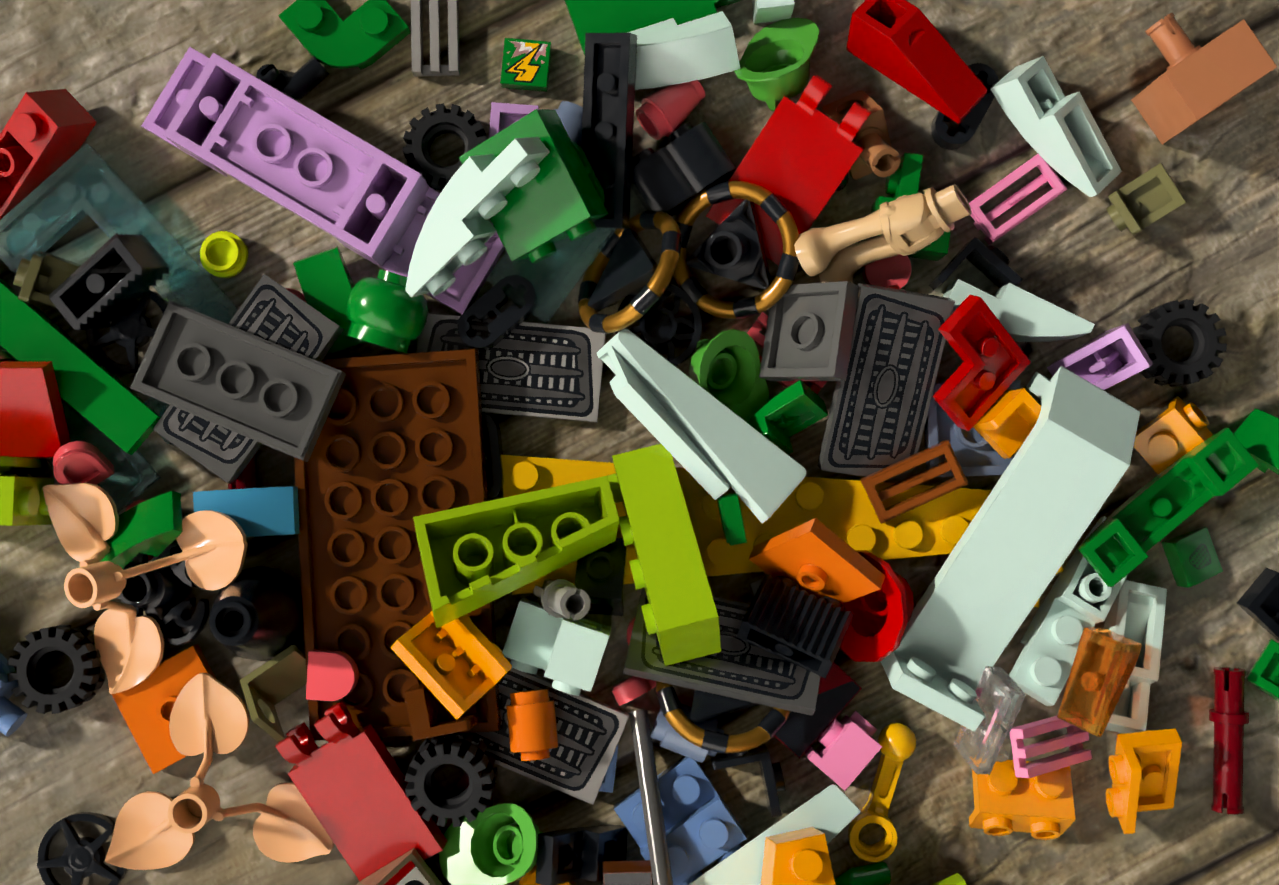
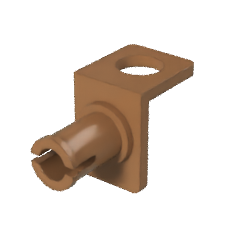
(878, 153)

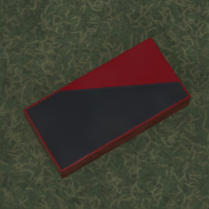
(833, 696)

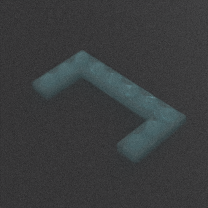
(93, 188)

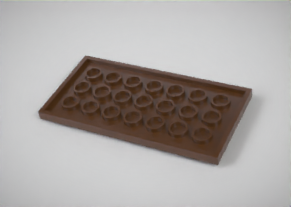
(392, 449)

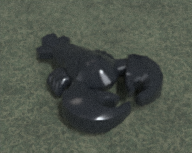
(159, 589)

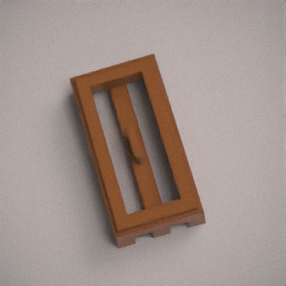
(906, 464)

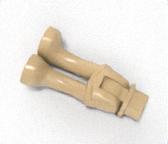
(902, 229)

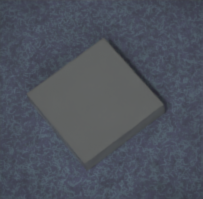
(810, 333)

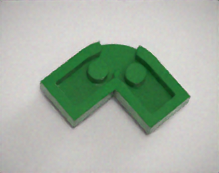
(346, 43)

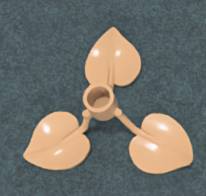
(129, 643)
(160, 830)

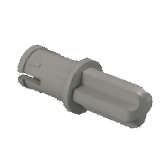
(562, 599)

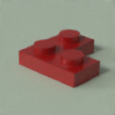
(989, 363)

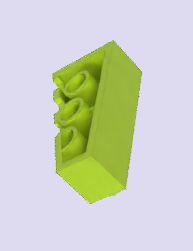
(510, 541)
(667, 555)

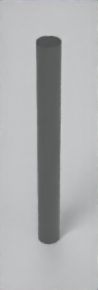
(650, 798)

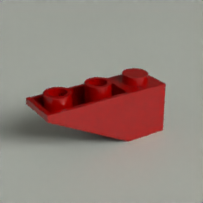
(912, 53)
(38, 140)

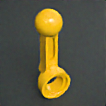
(897, 745)

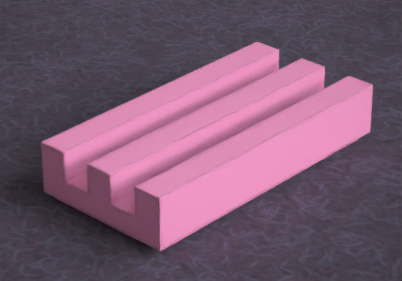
(983, 221)
(1073, 739)

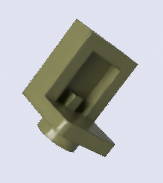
(1145, 200)
(42, 276)

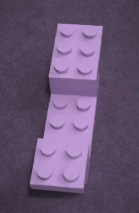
(305, 166)

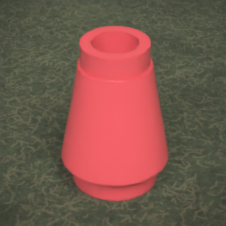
(668, 108)

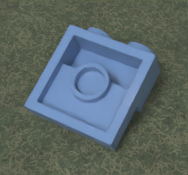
(695, 821)

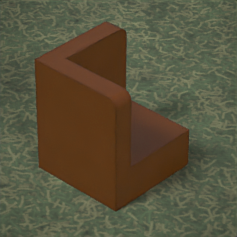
(431, 718)

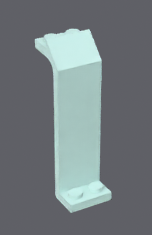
(1014, 544)

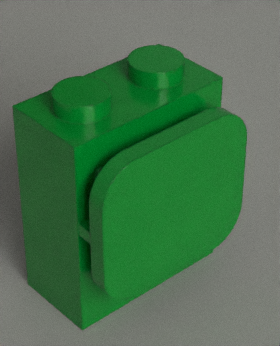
(556, 202)

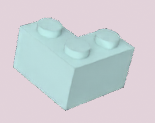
(561, 646)

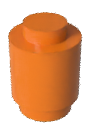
(532, 724)

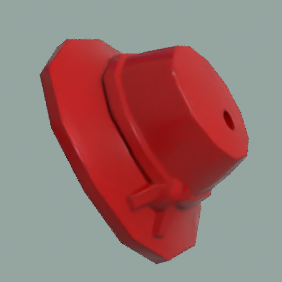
(878, 616)

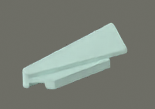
(699, 429)
(827, 812)

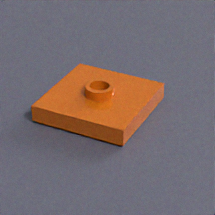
(818, 562)
(150, 704)

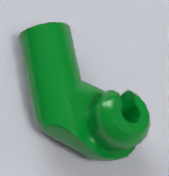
(868, 874)

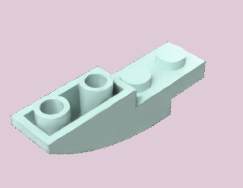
(459, 218)
(1054, 634)

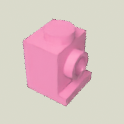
(845, 749)

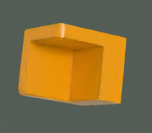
(1009, 421)

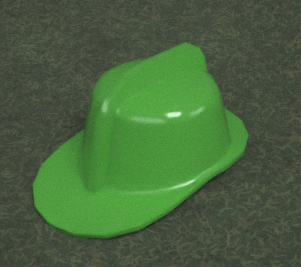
(779, 60)
(730, 372)
(492, 848)

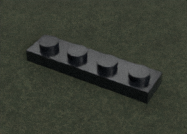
(610, 119)

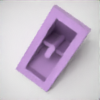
(1107, 358)

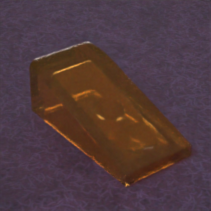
(1098, 678)

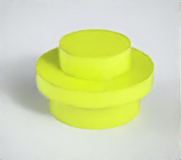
(223, 254)

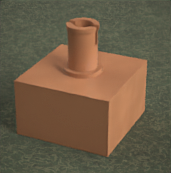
(1198, 76)

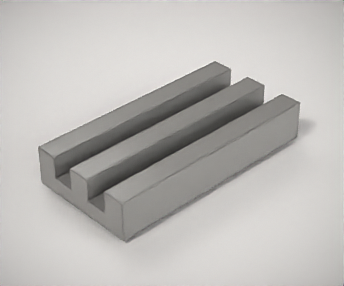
(435, 67)

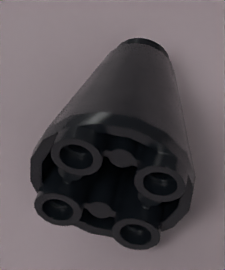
(258, 614)

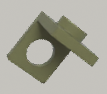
(271, 685)

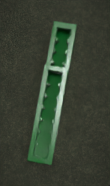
(80, 377)

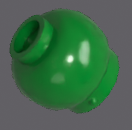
(385, 312)

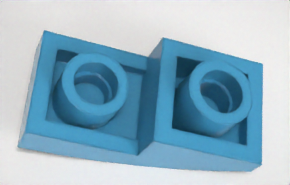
(257, 510)

